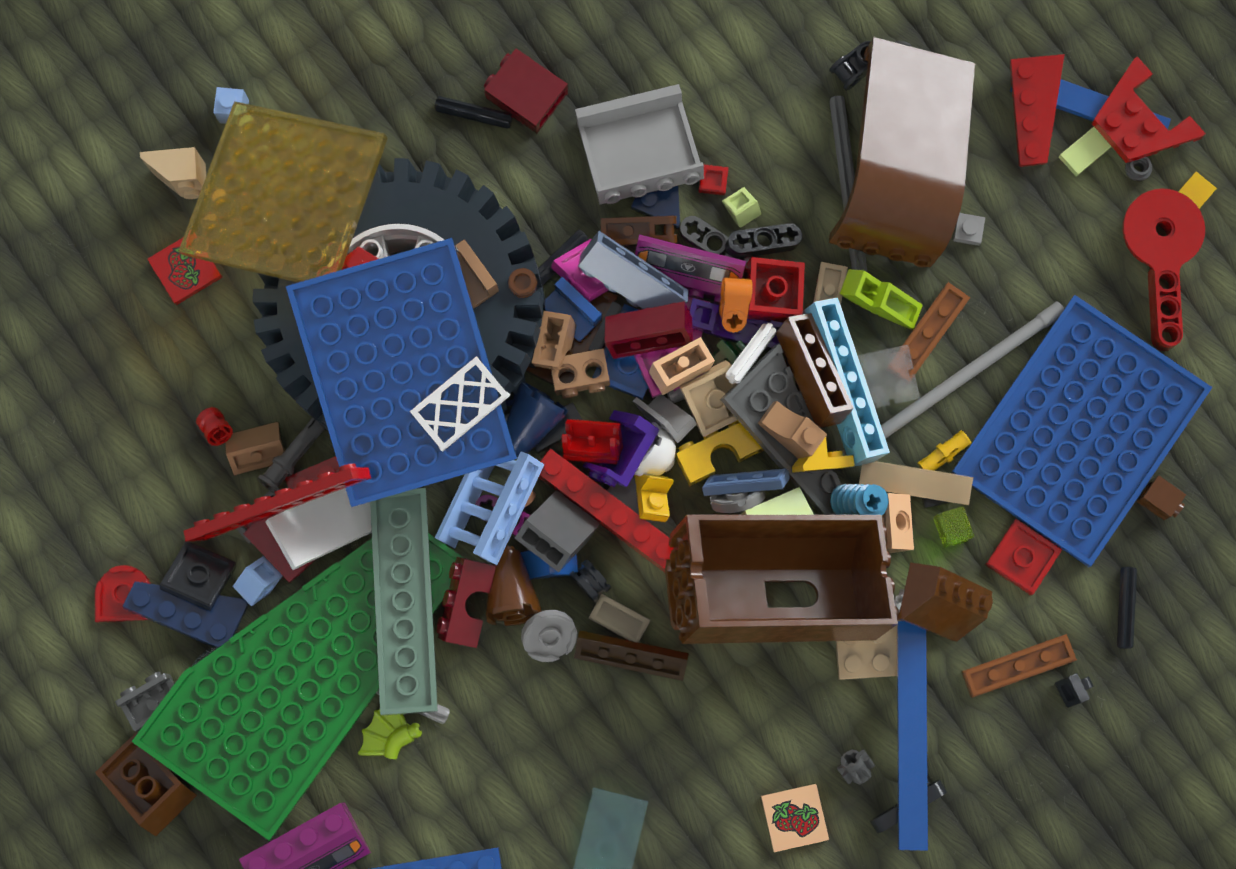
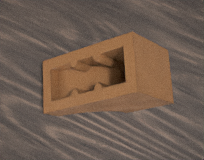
(554, 340)
(791, 430)

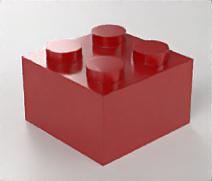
(775, 288)

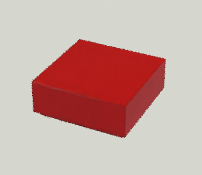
(714, 180)

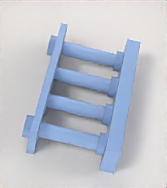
(504, 515)

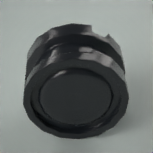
(590, 580)

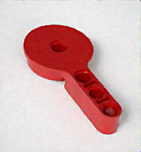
(1164, 254)

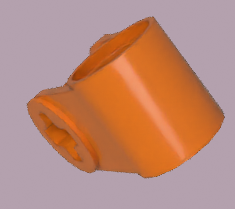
(734, 303)

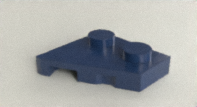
(659, 204)

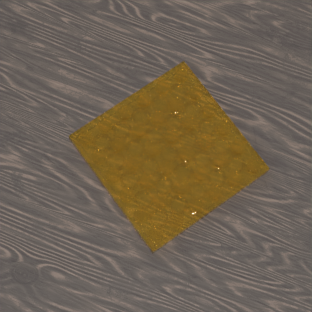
(283, 194)

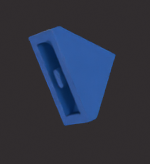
(539, 569)

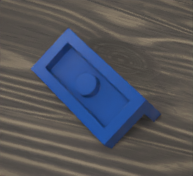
(569, 301)

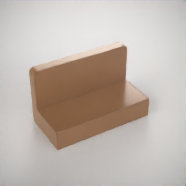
(477, 279)
(254, 448)

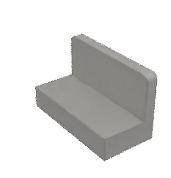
(668, 416)

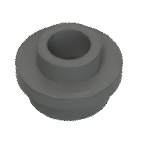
(1144, 164)

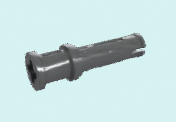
(284, 464)

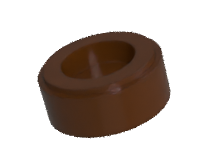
(522, 282)

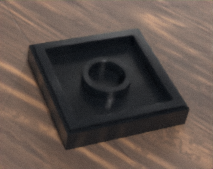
(198, 575)

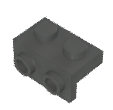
(141, 702)

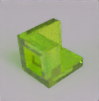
(953, 527)

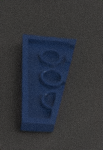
(206, 626)

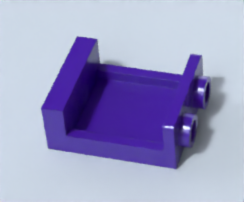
(637, 439)

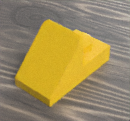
(823, 460)
(653, 497)

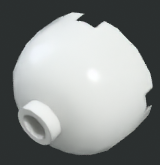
(659, 456)

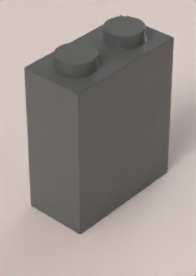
(557, 531)

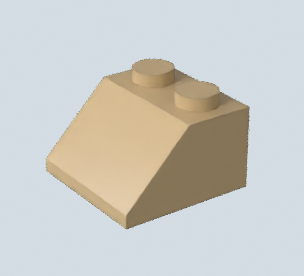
(179, 169)

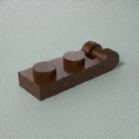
(627, 229)

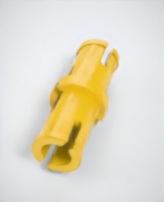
(945, 452)

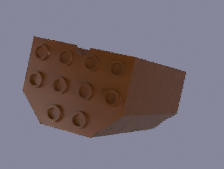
(725, 560)

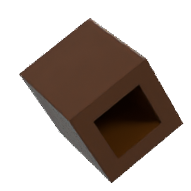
(1162, 498)

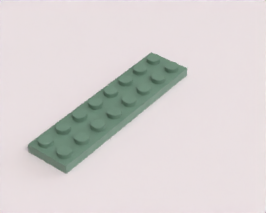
(403, 604)

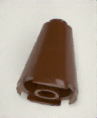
(511, 592)

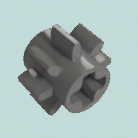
(855, 766)

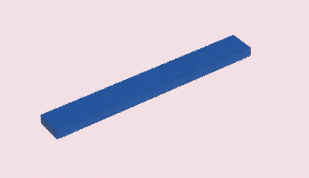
(912, 737)

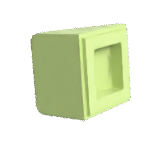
(742, 207)

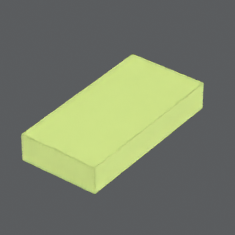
(1085, 151)

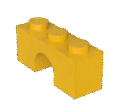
(696, 460)

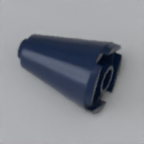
(532, 417)

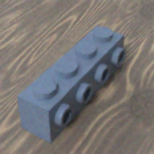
(629, 274)

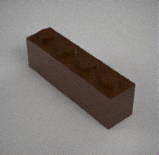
(814, 370)

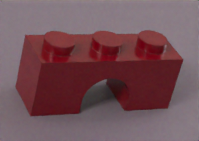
(466, 578)

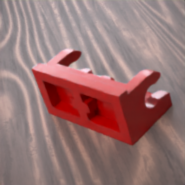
(592, 441)

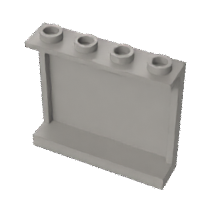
(639, 144)

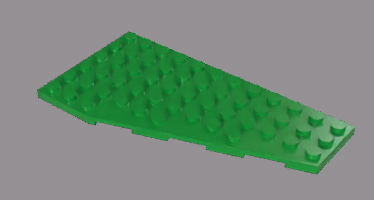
(280, 694)

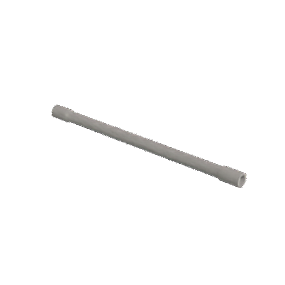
(1041, 321)

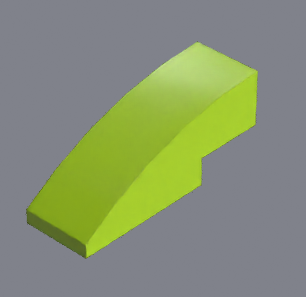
(881, 298)

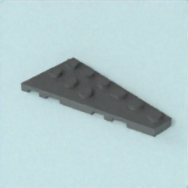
(749, 400)

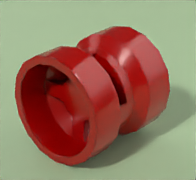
(214, 426)

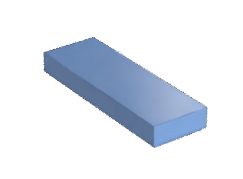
(746, 482)

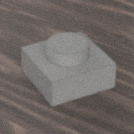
(969, 229)

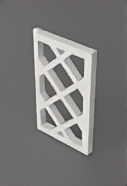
(460, 428)

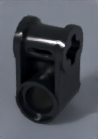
(851, 67)

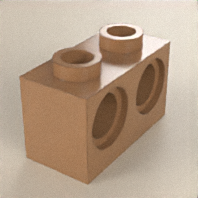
(578, 365)

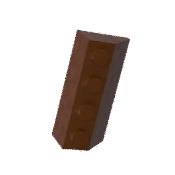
(943, 602)

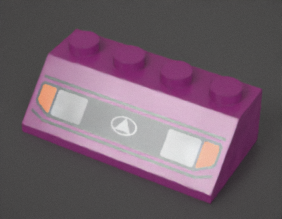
(690, 267)
(321, 843)

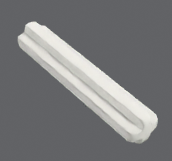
(750, 353)

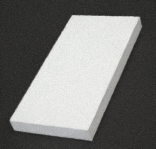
(319, 527)

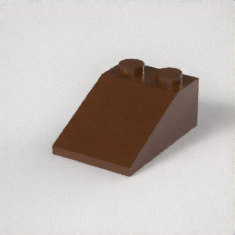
(145, 787)

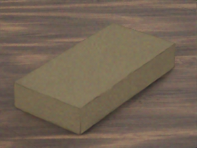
(619, 619)

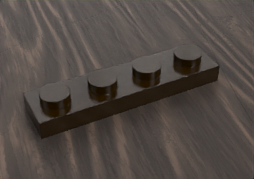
(631, 655)

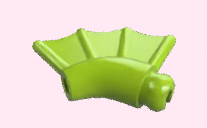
(387, 735)

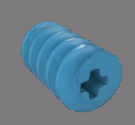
(859, 499)

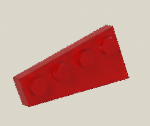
(1035, 98)

